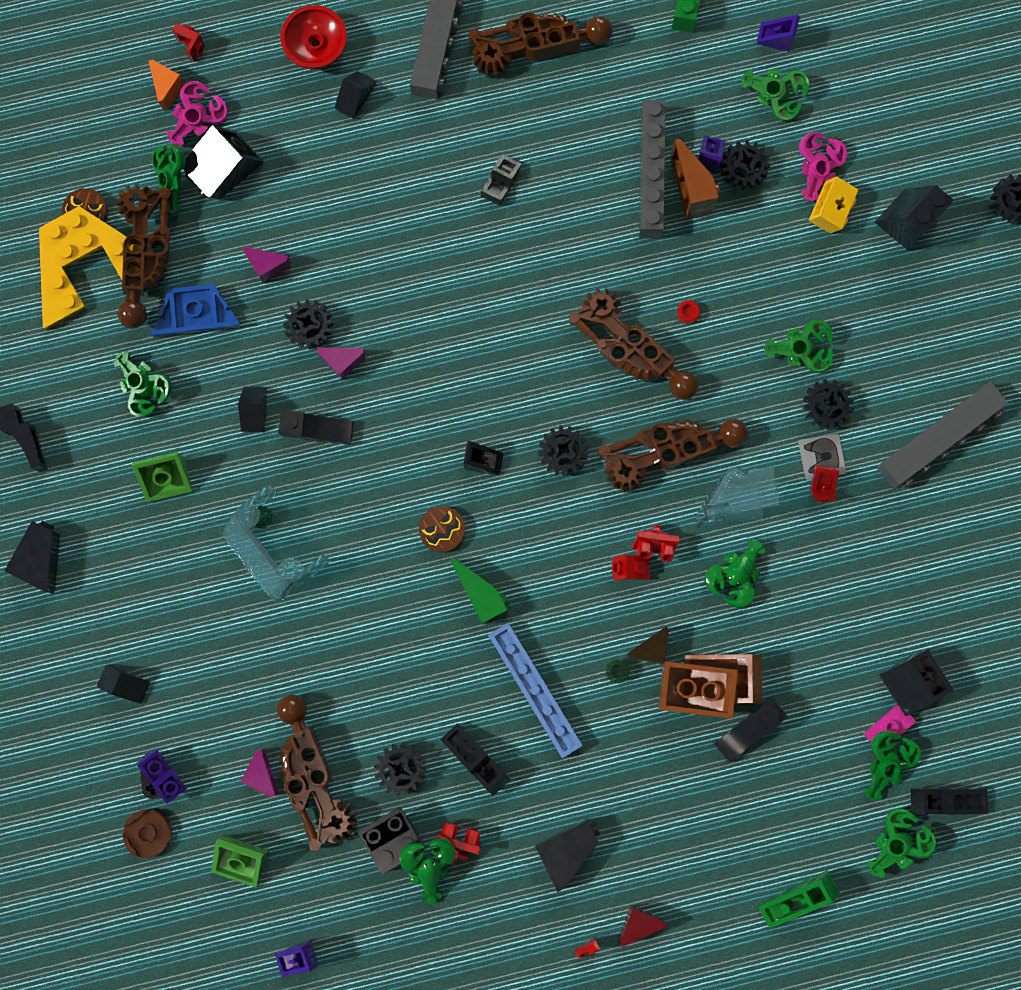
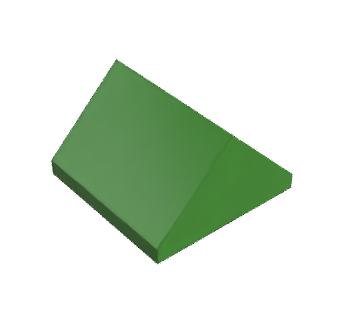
(163, 476)
(238, 860)

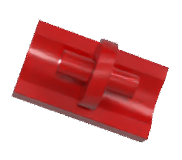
(656, 542)
(470, 843)

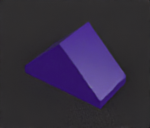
(778, 33)
(711, 153)
(297, 959)

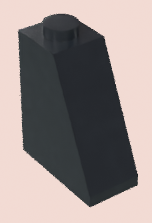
(37, 557)
(567, 851)

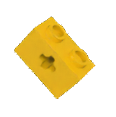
(834, 205)

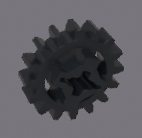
(739, 172)
(1004, 197)
(305, 334)
(818, 402)
(571, 457)
(405, 759)

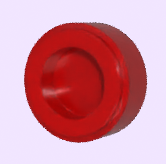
(688, 311)

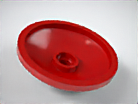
(311, 26)

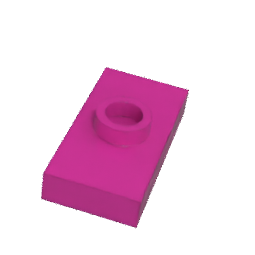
(893, 720)

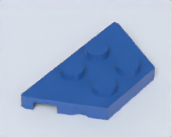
(193, 311)

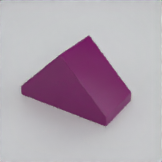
(267, 263)
(342, 360)
(260, 775)

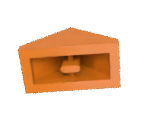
(166, 84)

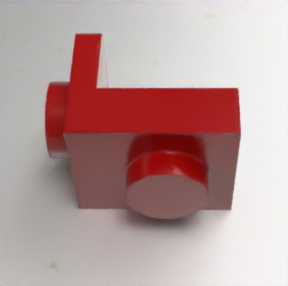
(189, 36)
(824, 483)
(630, 568)

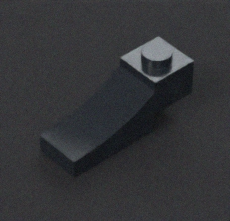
(315, 428)
(25, 434)
(750, 729)
(475, 759)
(949, 801)

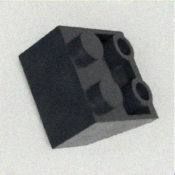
(916, 682)
(388, 837)

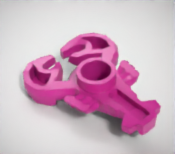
(195, 113)
(818, 164)

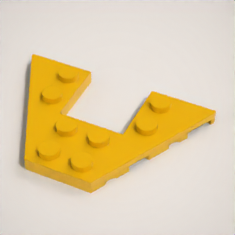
(65, 243)

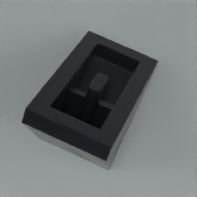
(353, 93)
(252, 409)
(482, 459)
(123, 684)

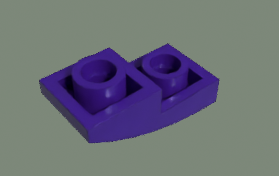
(161, 776)

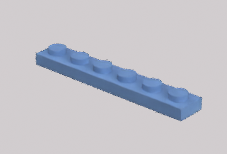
(535, 690)

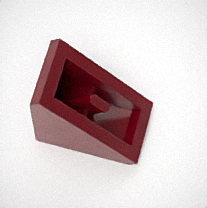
(639, 925)

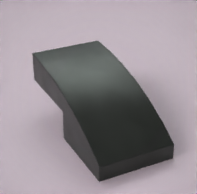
(501, 179)

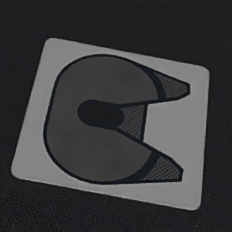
(821, 451)

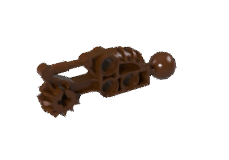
(544, 31)
(151, 264)
(634, 363)
(678, 434)
(296, 766)

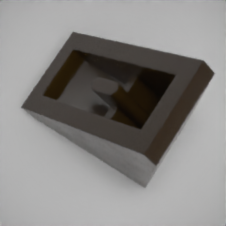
(653, 649)

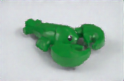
(777, 90)
(169, 172)
(803, 346)
(142, 385)
(737, 574)
(888, 764)
(900, 844)
(429, 870)

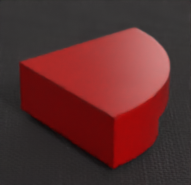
(589, 947)

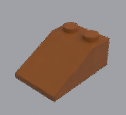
(694, 182)
(748, 675)
(697, 689)

